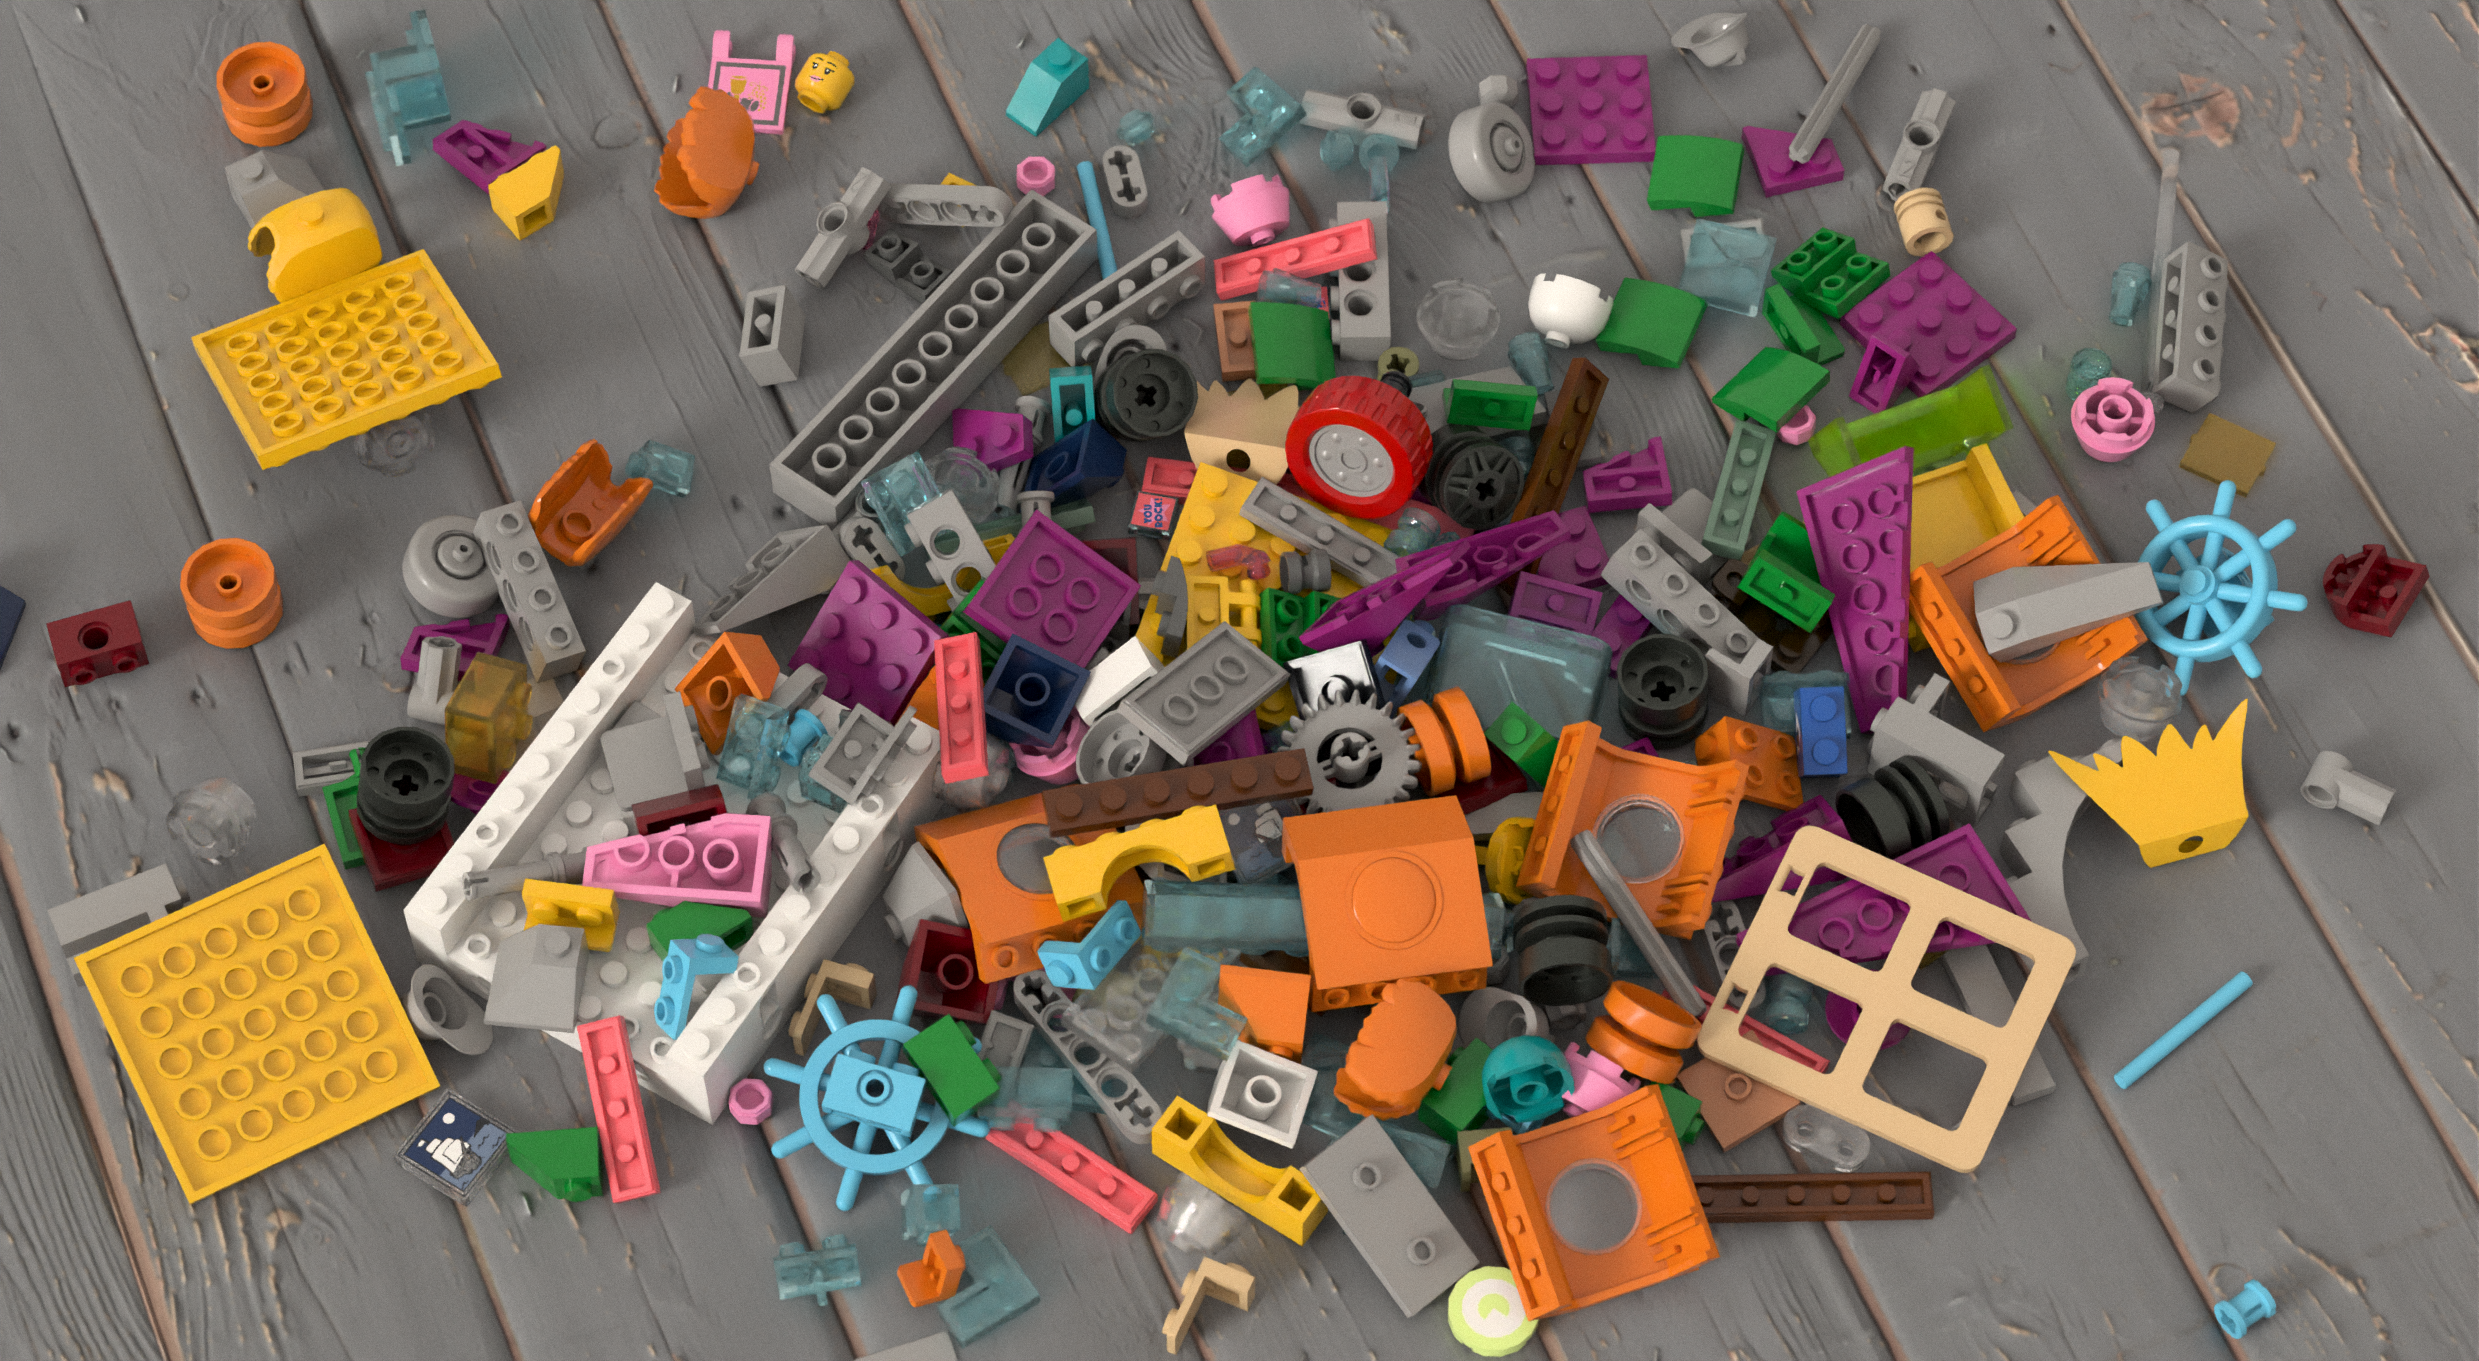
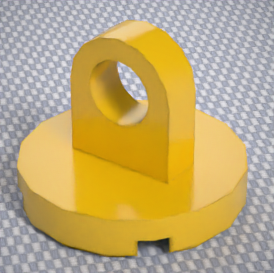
(1505, 858)

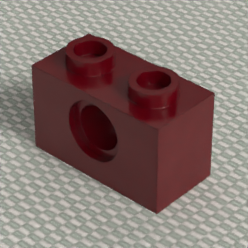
(78, 635)

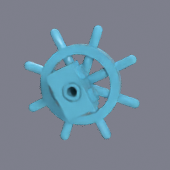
(2214, 586)
(868, 1093)

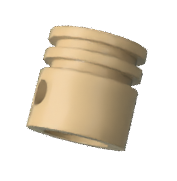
(1923, 221)

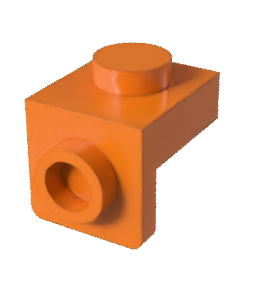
(937, 1273)

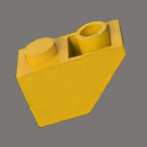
(529, 194)

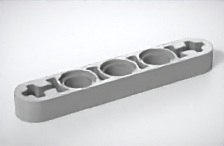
(1090, 1076)

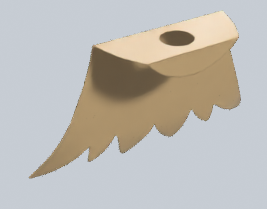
(1245, 424)

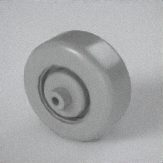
(1491, 152)
(448, 568)

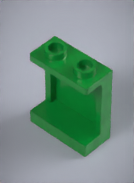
(1786, 574)

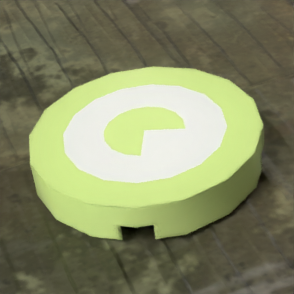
(1489, 1313)

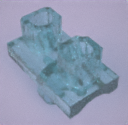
(816, 1271)

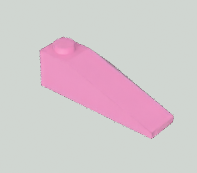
(705, 863)

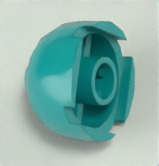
(1526, 1078)

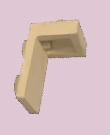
(843, 982)
(1224, 1282)

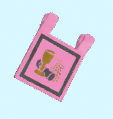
(756, 84)

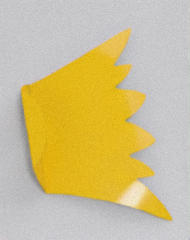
(2174, 793)

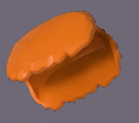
(708, 156)
(581, 507)
(1398, 1052)

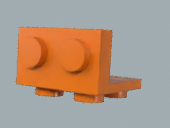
(1771, 759)

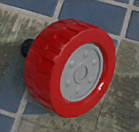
(1360, 445)

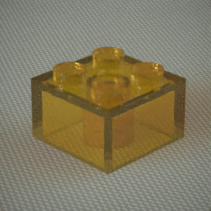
(488, 717)

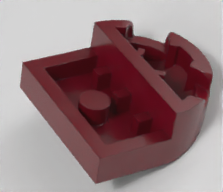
(2372, 589)

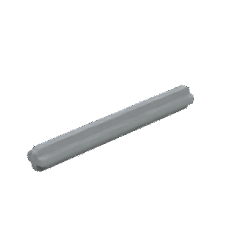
(1834, 94)
(1637, 923)

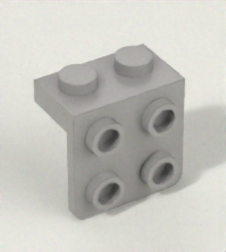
(1681, 531)
(861, 753)
(655, 755)

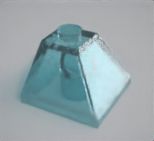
(1727, 266)

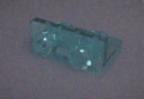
(897, 491)
(1778, 697)
(753, 745)
(1031, 1097)
(1421, 1151)

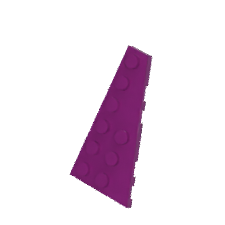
(1863, 556)
(1865, 922)

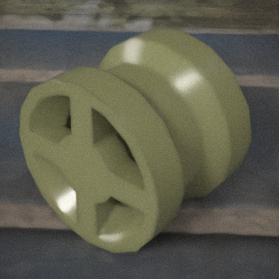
(1398, 358)

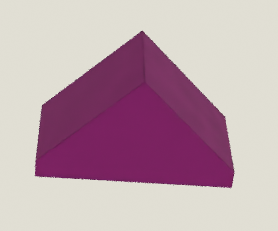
(1882, 374)

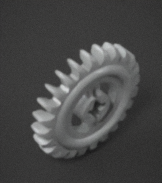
(1386, 743)

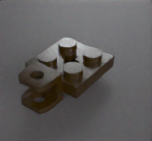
(1790, 649)

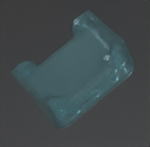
(1504, 659)

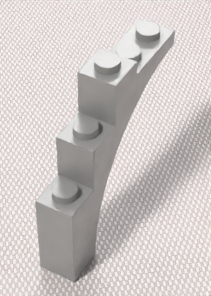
(2038, 841)

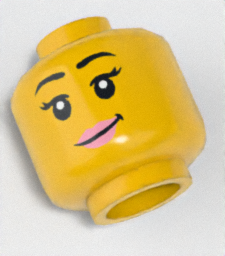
(824, 82)

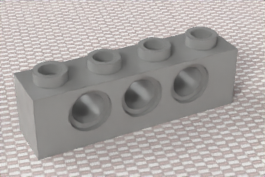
(1366, 335)
(944, 513)
(529, 591)
(1675, 599)

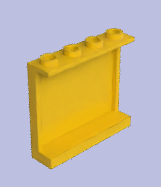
(1957, 512)

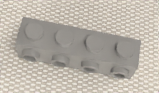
(1129, 296)
(2190, 327)

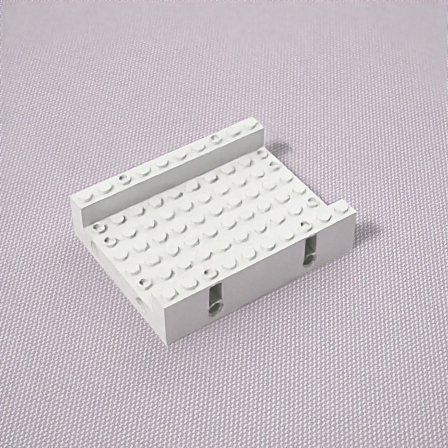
(565, 801)

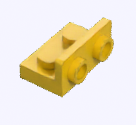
(573, 907)

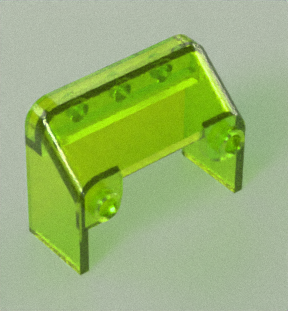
(1933, 425)

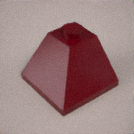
(946, 975)

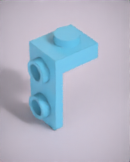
(684, 960)
(1089, 962)

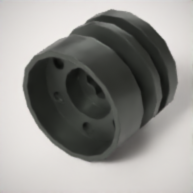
(1168, 400)
(1472, 477)
(1663, 690)
(405, 785)
(1893, 809)
(1562, 950)

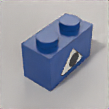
(1820, 732)

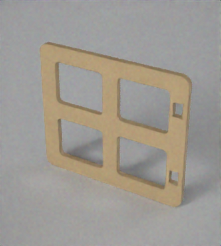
(1888, 999)

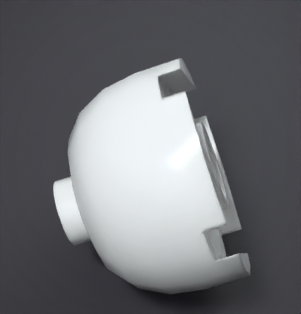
(1567, 310)

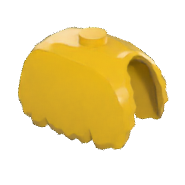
(316, 242)

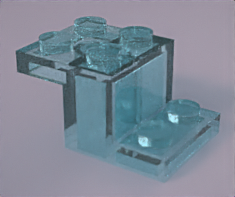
(407, 88)

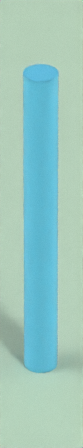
(1097, 218)
(2183, 1030)

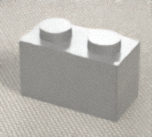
(772, 335)

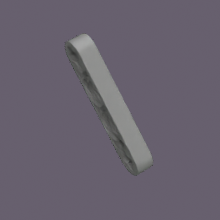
(979, 205)

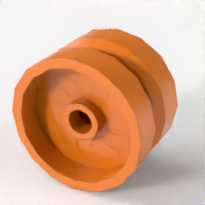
(264, 94)
(231, 593)
(1449, 741)
(1643, 1032)

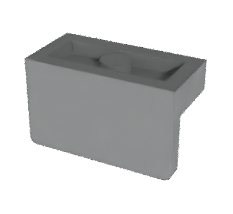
(1737, 683)

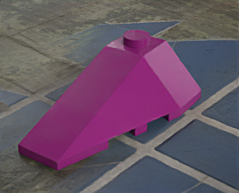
(1489, 561)
(1382, 606)
(1759, 858)

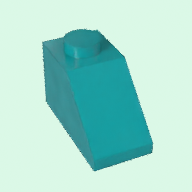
(1049, 87)
(1071, 398)

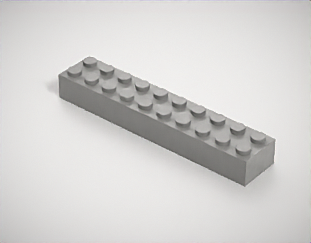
(936, 357)

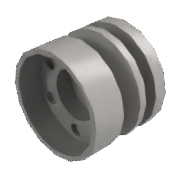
(1120, 750)

